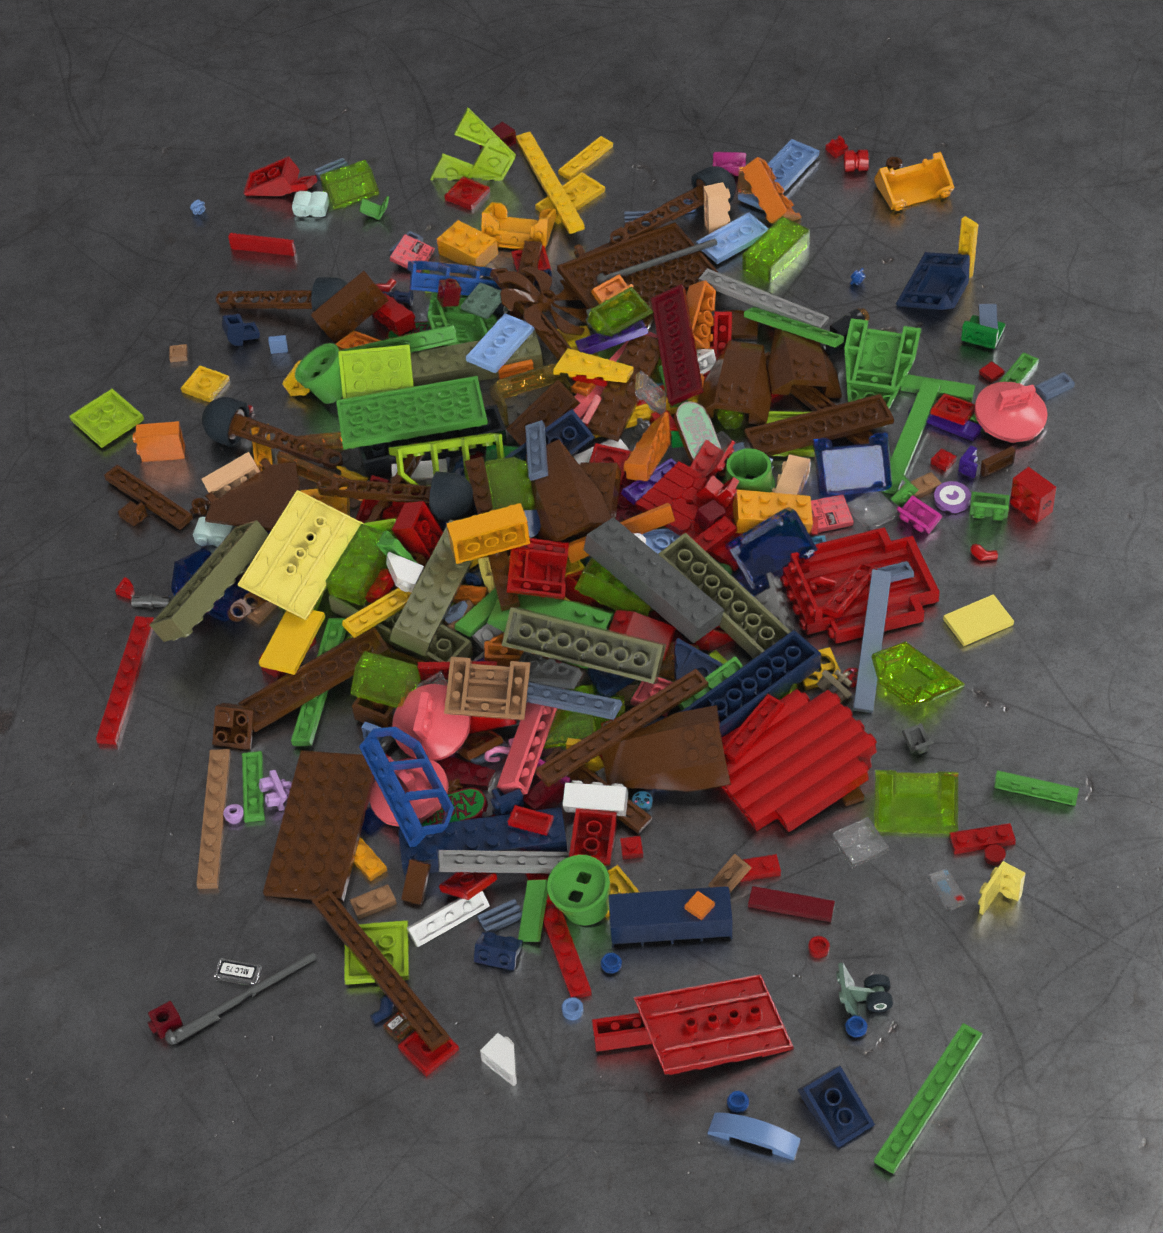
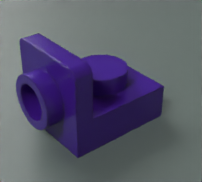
(968, 462)

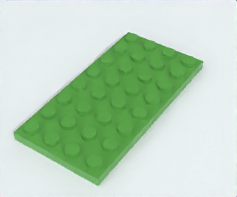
(411, 412)

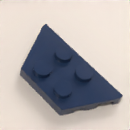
(689, 658)
(608, 683)

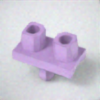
(279, 790)

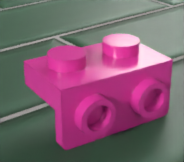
(730, 161)
(919, 514)

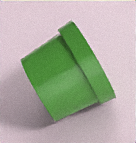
(321, 373)
(752, 463)
(571, 876)

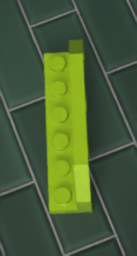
(450, 444)

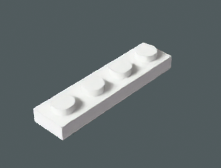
(446, 918)

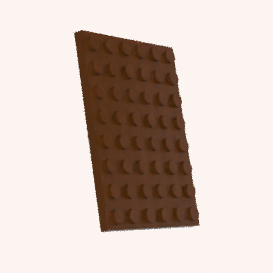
(583, 271)

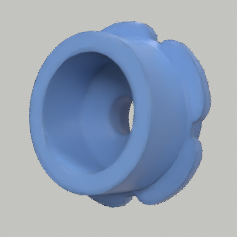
(198, 207)

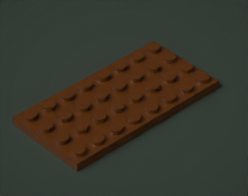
(320, 826)

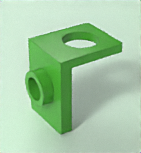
(372, 209)
(905, 492)

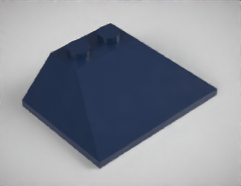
(936, 282)

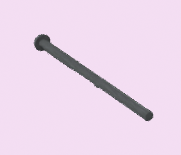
(601, 278)
(212, 1015)

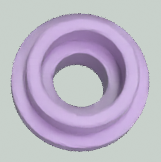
(235, 817)

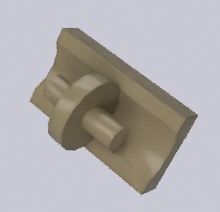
(828, 680)

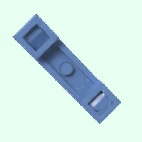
(755, 1132)

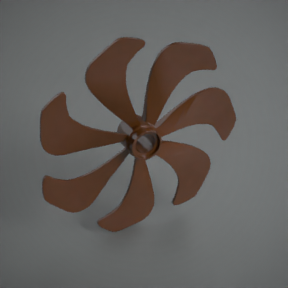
(543, 300)

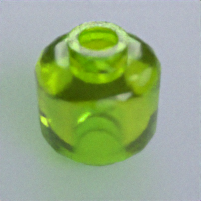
(730, 419)

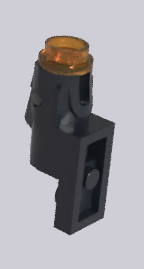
(841, 327)

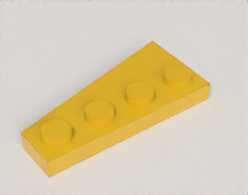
(581, 363)

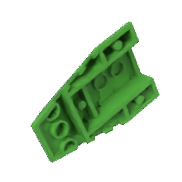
(468, 326)
(878, 360)
(559, 608)

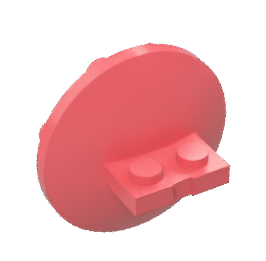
(1011, 411)
(425, 720)
(410, 780)

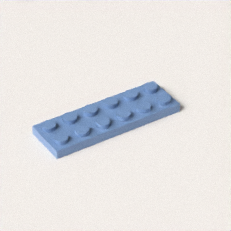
(787, 167)

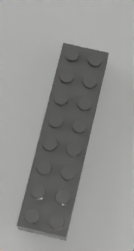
(653, 580)

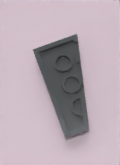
(551, 673)

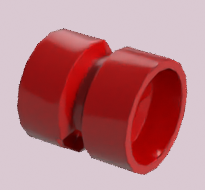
(856, 160)

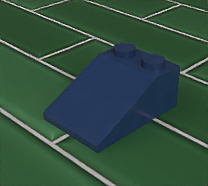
(836, 1106)

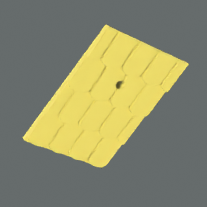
(292, 568)

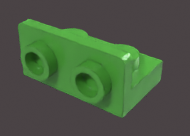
(388, 543)

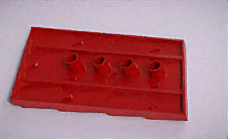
(679, 490)
(713, 1024)

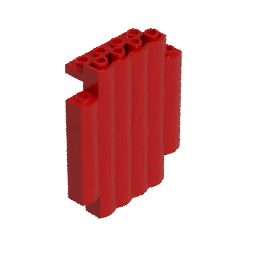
(837, 561)
(800, 762)

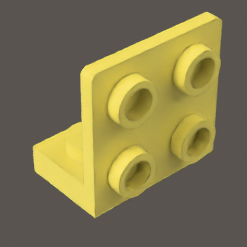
(1005, 880)

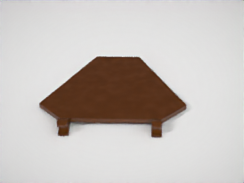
(258, 498)

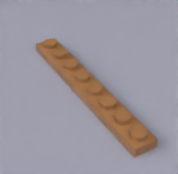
(213, 819)

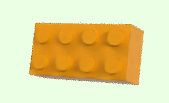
(756, 506)
(488, 533)

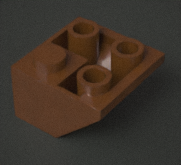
(233, 726)

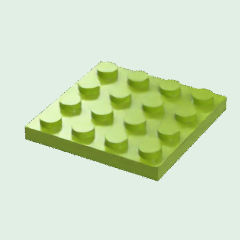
(375, 370)

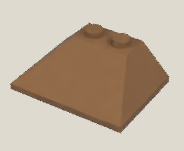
(487, 689)

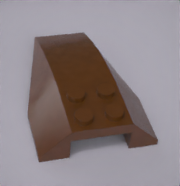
(800, 362)
(739, 382)
(566, 497)
(671, 754)

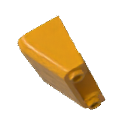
(915, 183)
(513, 231)

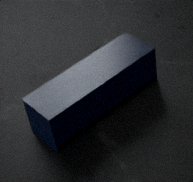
(663, 916)

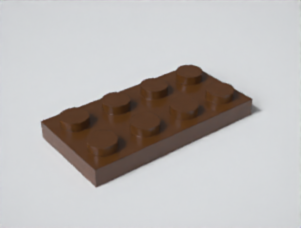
(548, 408)

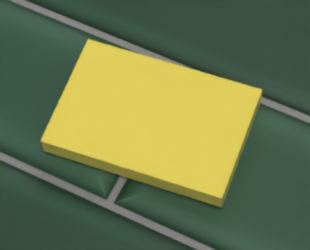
(978, 620)

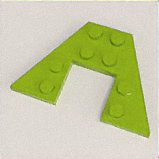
(492, 160)

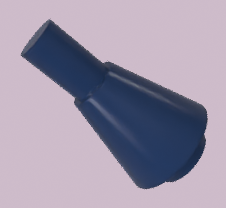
(474, 578)

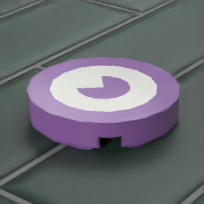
(952, 497)

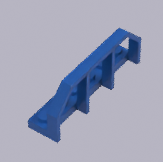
(430, 282)
(392, 789)

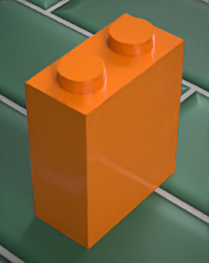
(159, 441)

